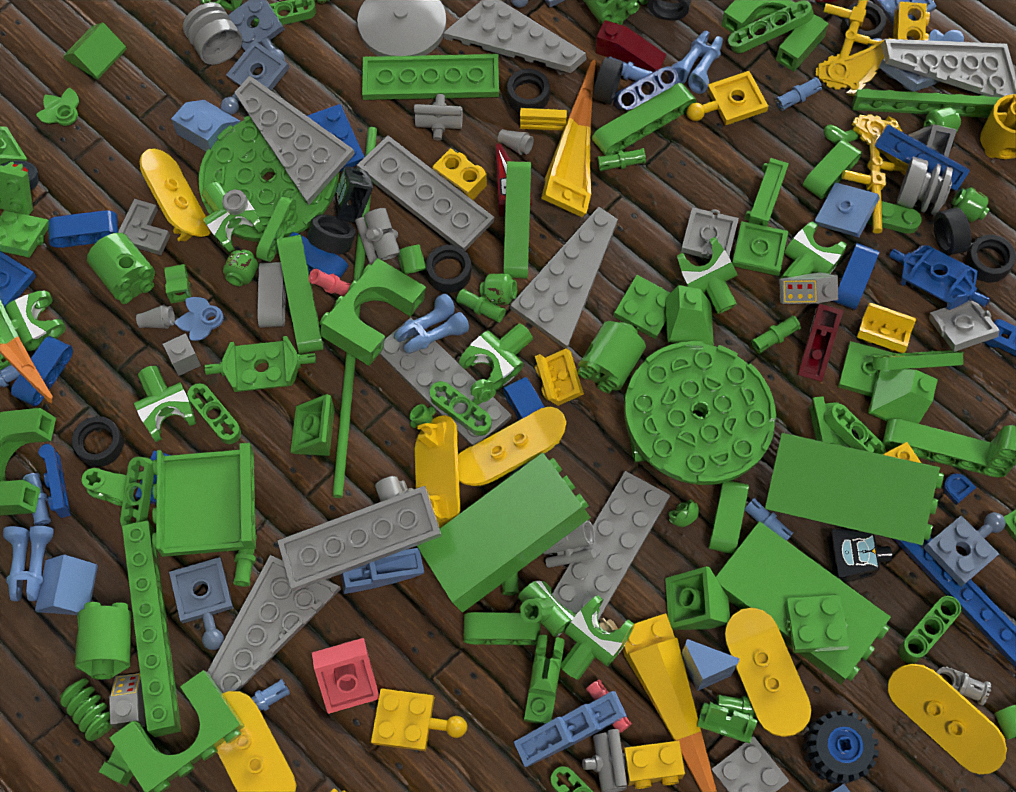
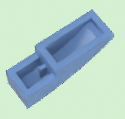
(383, 571)

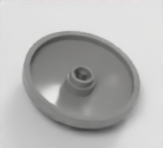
(401, 26)

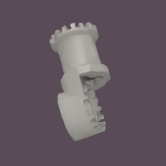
(966, 685)

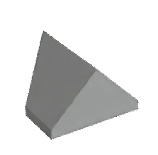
(936, 137)

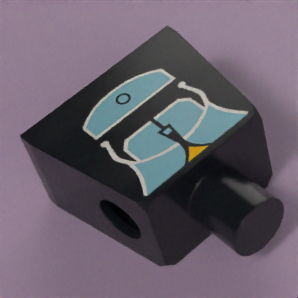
(353, 186)
(855, 554)

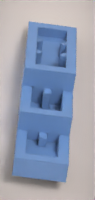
(570, 729)

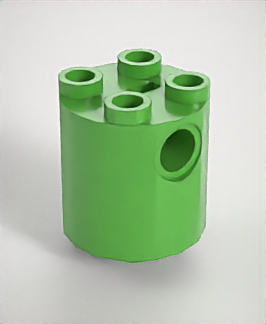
(612, 10)
(121, 267)
(612, 356)
(103, 640)

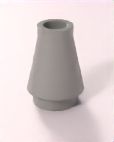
(517, 141)
(156, 318)

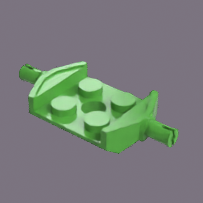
(241, 362)

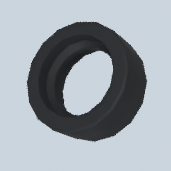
(669, 11)
(873, 13)
(527, 76)
(608, 80)
(952, 231)
(331, 234)
(995, 243)
(448, 252)
(87, 427)

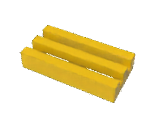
(543, 119)

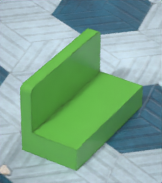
(821, 428)

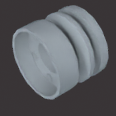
(212, 33)
(925, 186)

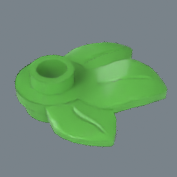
(58, 107)

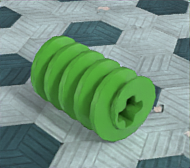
(85, 710)

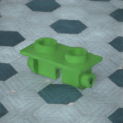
(718, 720)

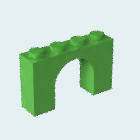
(798, 43)
(377, 283)
(16, 430)
(217, 725)

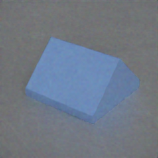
(66, 585)
(707, 664)

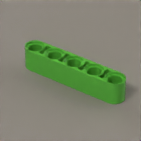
(643, 119)
(517, 219)
(300, 294)

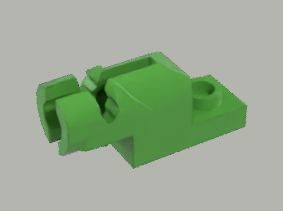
(544, 682)

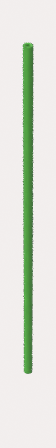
(350, 360)

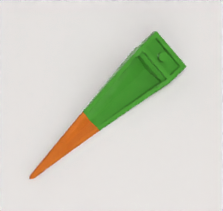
(16, 354)

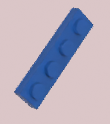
(905, 147)

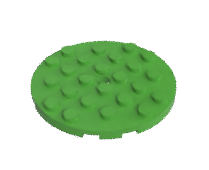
(240, 162)
(693, 447)

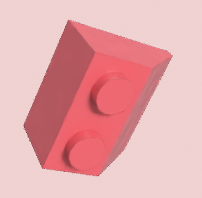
(345, 675)

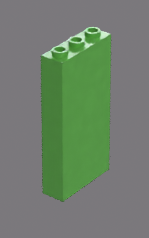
(854, 488)
(504, 531)
(771, 570)

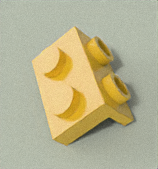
(886, 328)
(559, 377)
(654, 764)

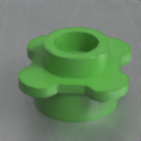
(482, 391)
(421, 415)

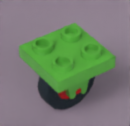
(16, 183)

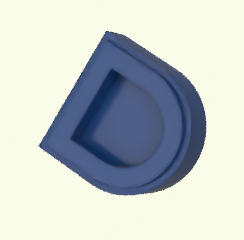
(958, 487)

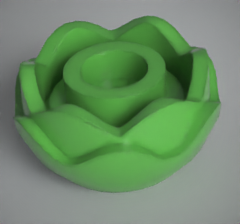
(684, 514)

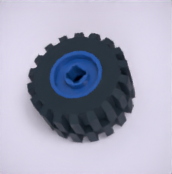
(840, 747)

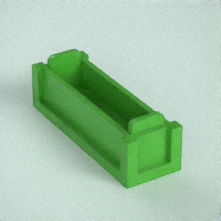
(768, 192)

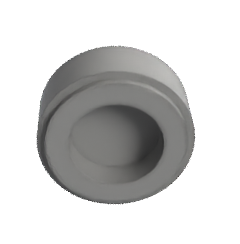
(235, 202)

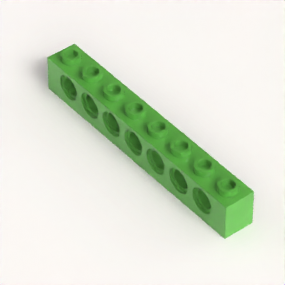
(151, 630)

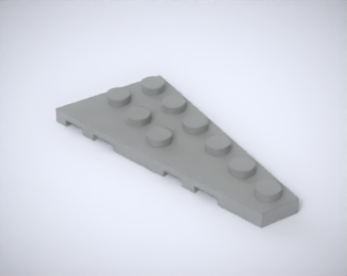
(511, 33)
(967, 65)
(301, 145)
(563, 286)
(266, 624)

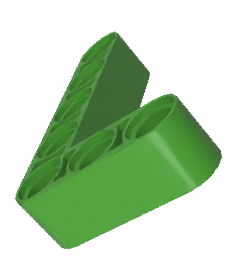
(955, 450)

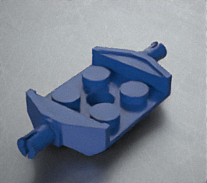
(954, 287)

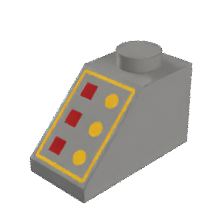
(809, 288)
(127, 701)

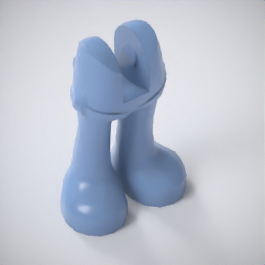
(698, 79)
(443, 310)
(19, 538)

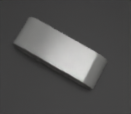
(271, 295)

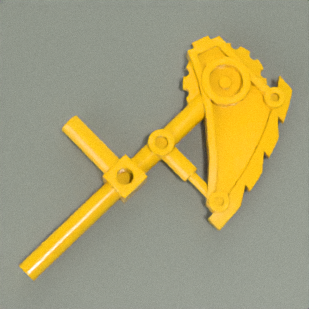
(852, 70)
(870, 129)

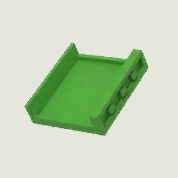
(204, 502)

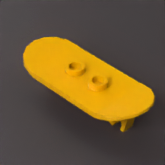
(173, 194)
(511, 447)
(438, 466)
(768, 672)
(948, 718)
(254, 757)

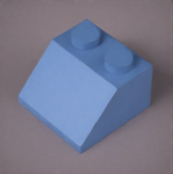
(201, 123)

